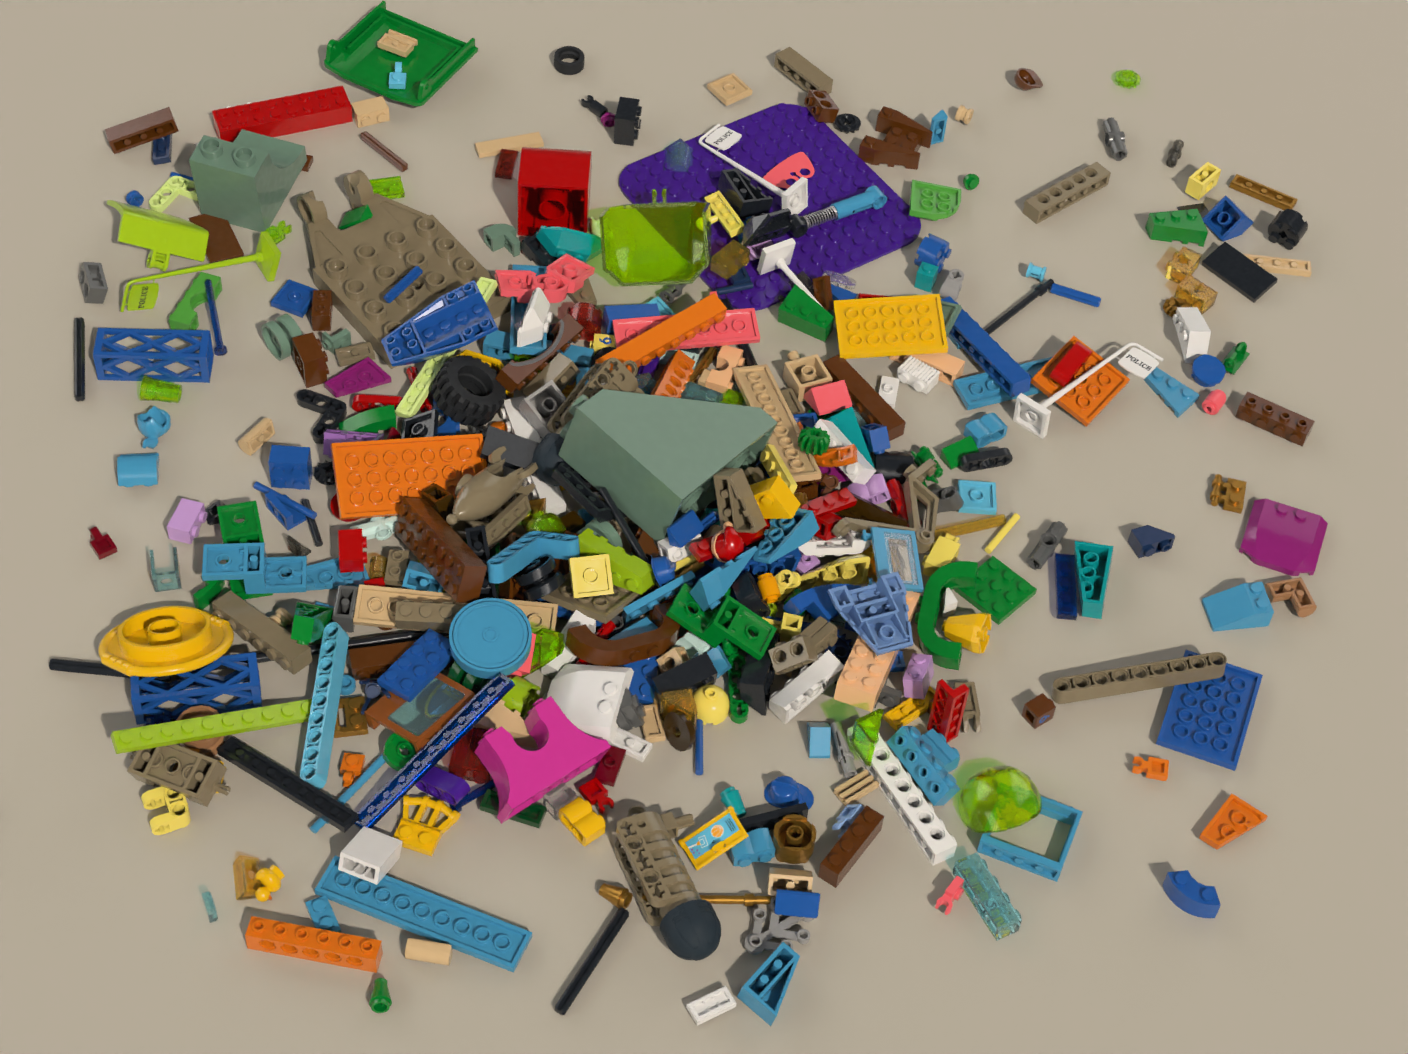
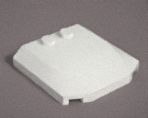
(836, 546)
(591, 697)

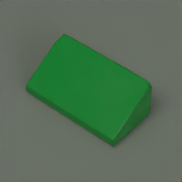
(356, 216)
(951, 454)

